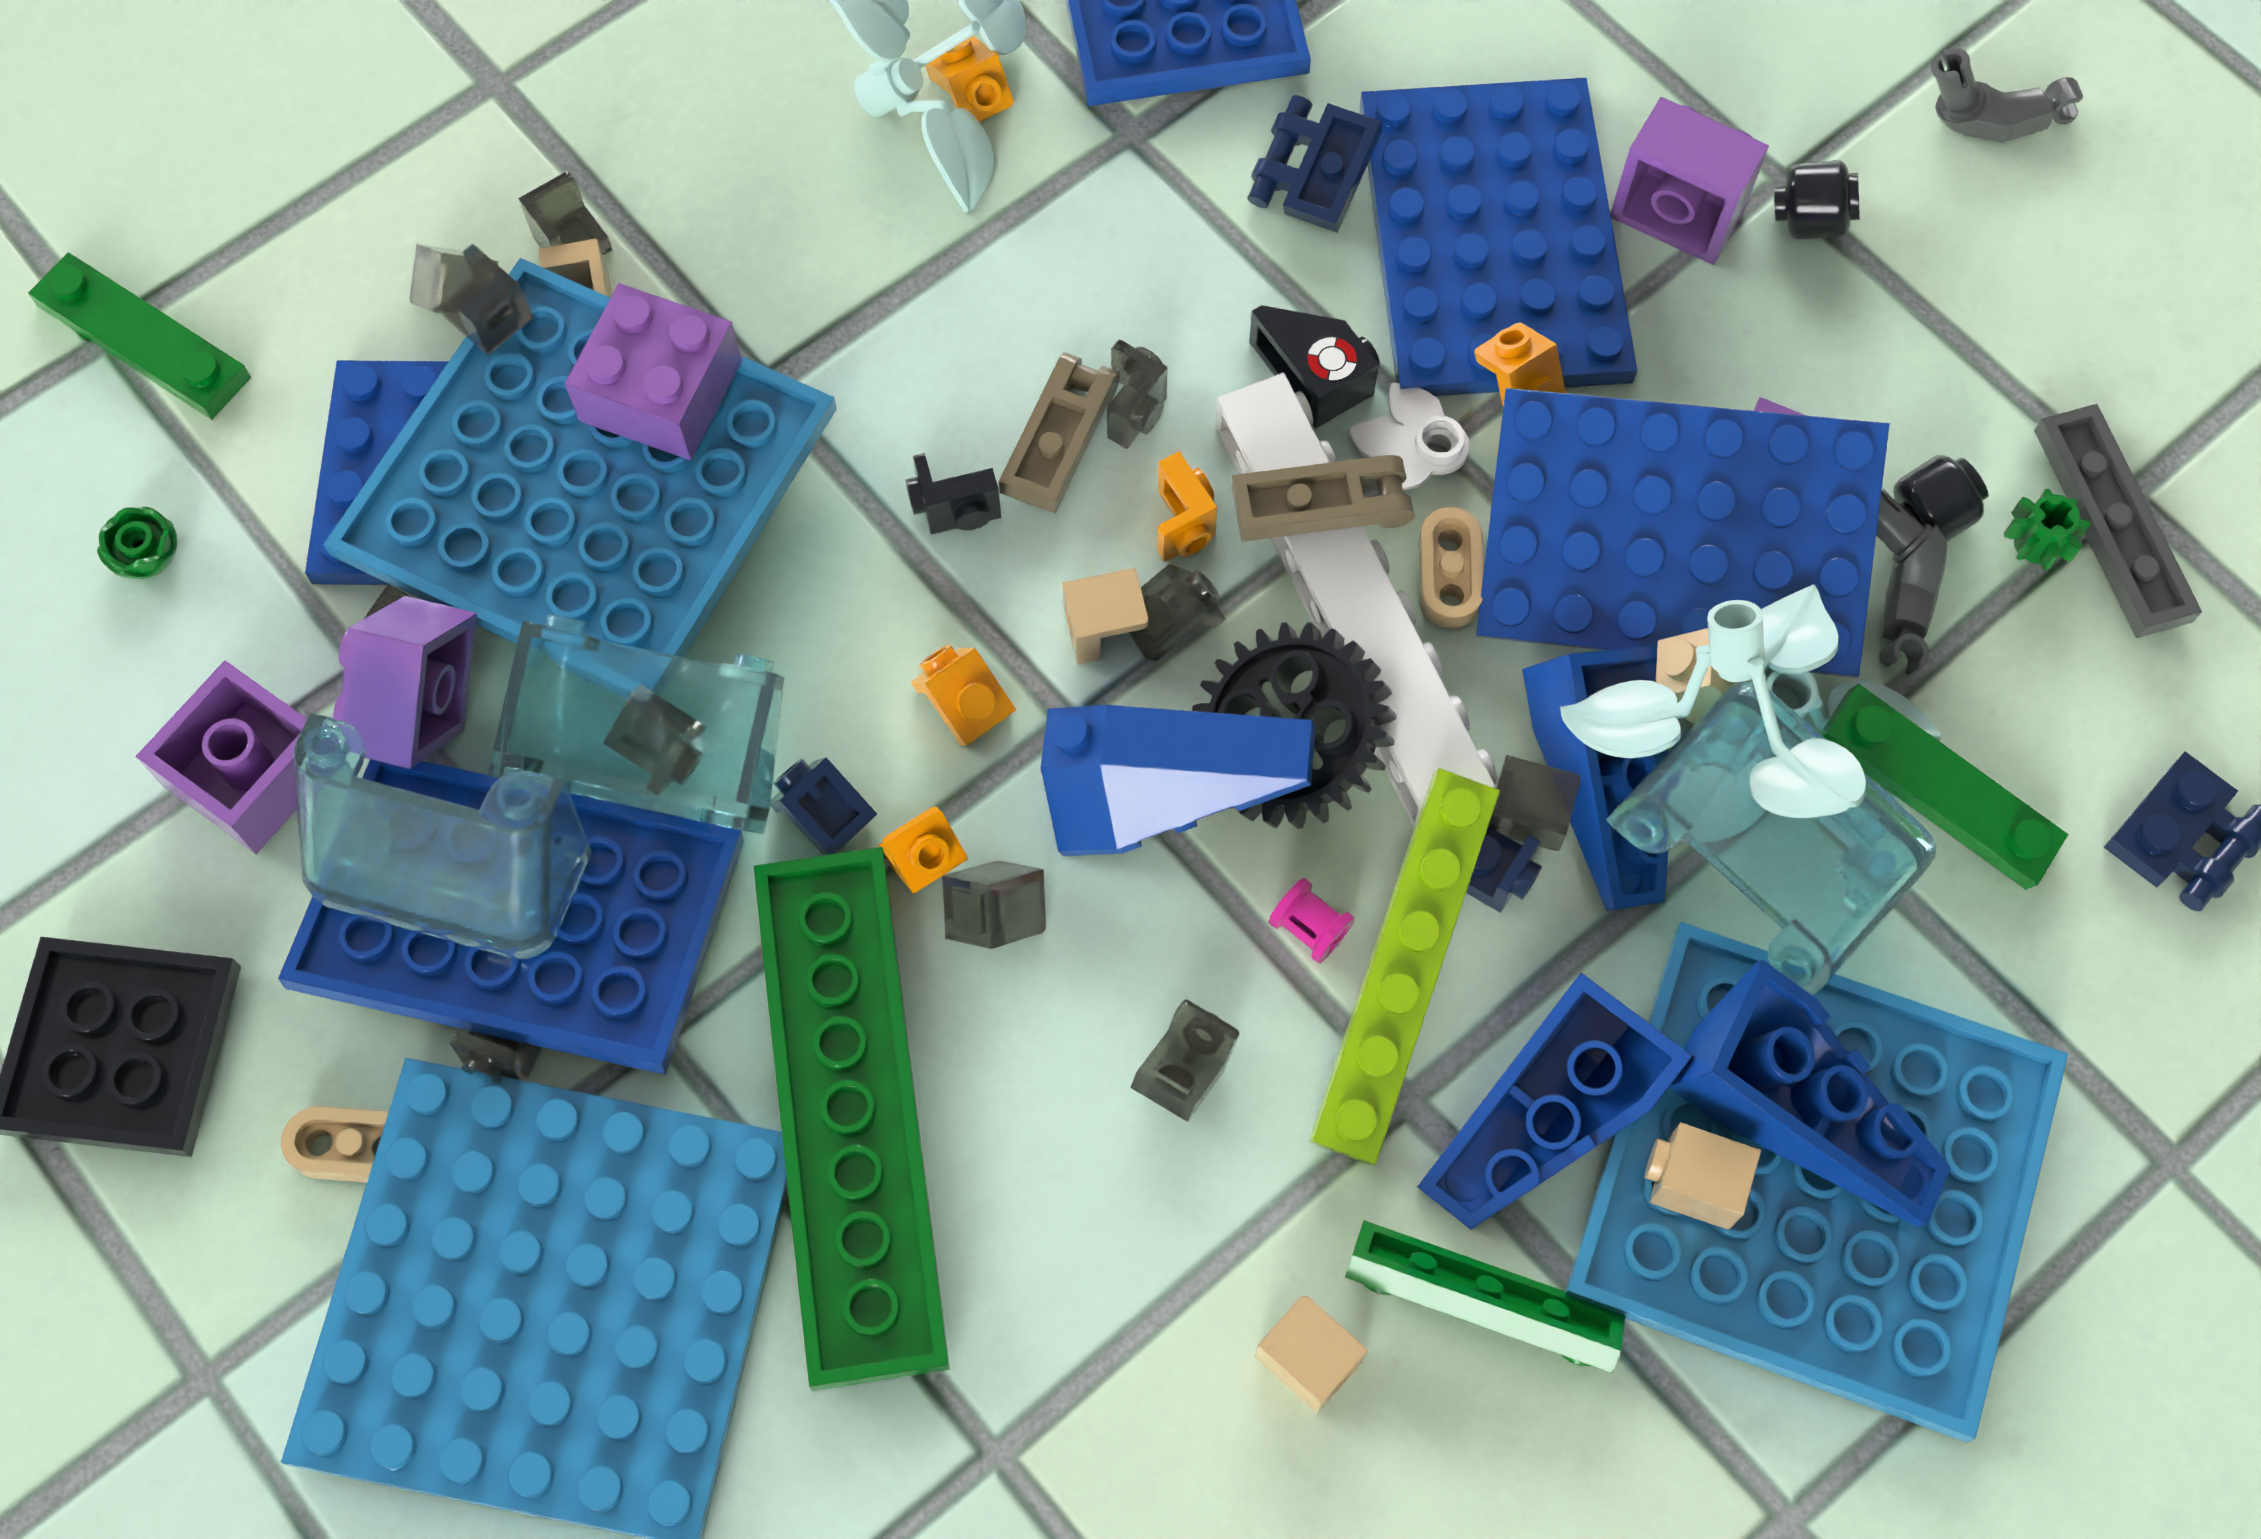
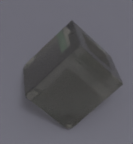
(559, 215)
(437, 275)
(487, 305)
(1534, 802)
(994, 904)

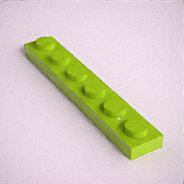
(1404, 967)

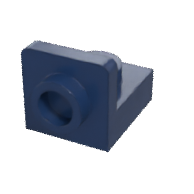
(821, 804)
(1503, 869)

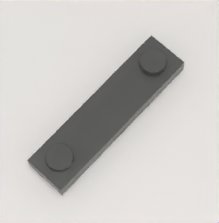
(2121, 522)

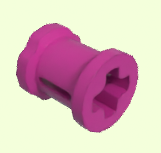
(1311, 920)

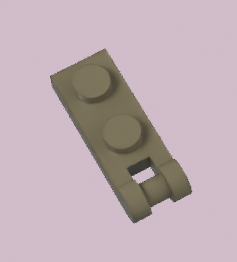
(1058, 433)
(1321, 498)

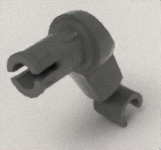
(1995, 115)
(1912, 584)

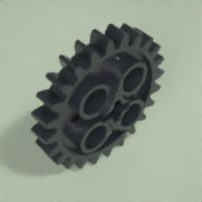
(1338, 690)

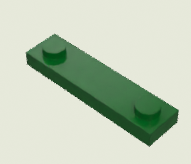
(140, 335)
(1945, 787)
(1486, 1296)

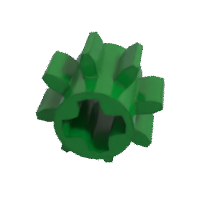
(2046, 529)

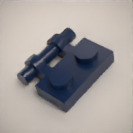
(1329, 170)
(2171, 821)

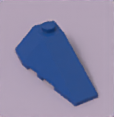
(1145, 771)
(1619, 869)
(1789, 1084)
(1565, 1093)

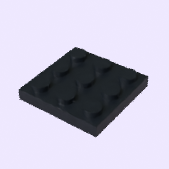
(115, 1046)

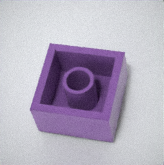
(1688, 180)
(654, 371)
(407, 679)
(230, 756)

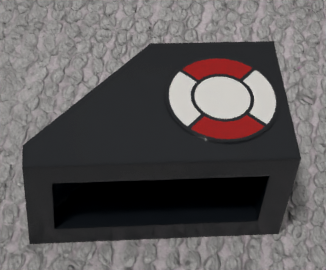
(1317, 357)

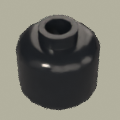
(1818, 199)
(1943, 494)

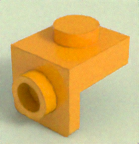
(972, 78)
(1522, 360)
(1191, 502)
(963, 692)
(923, 849)

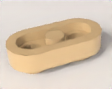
(1451, 572)
(353, 1147)

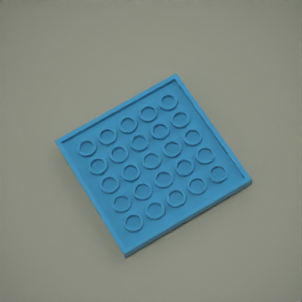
(530, 513)
(1811, 1271)
(545, 1304)

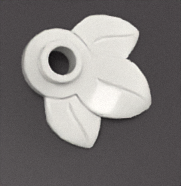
(1411, 428)

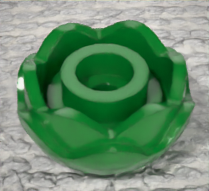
(129, 528)

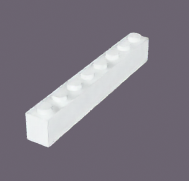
(1348, 589)

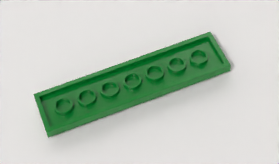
(849, 1121)

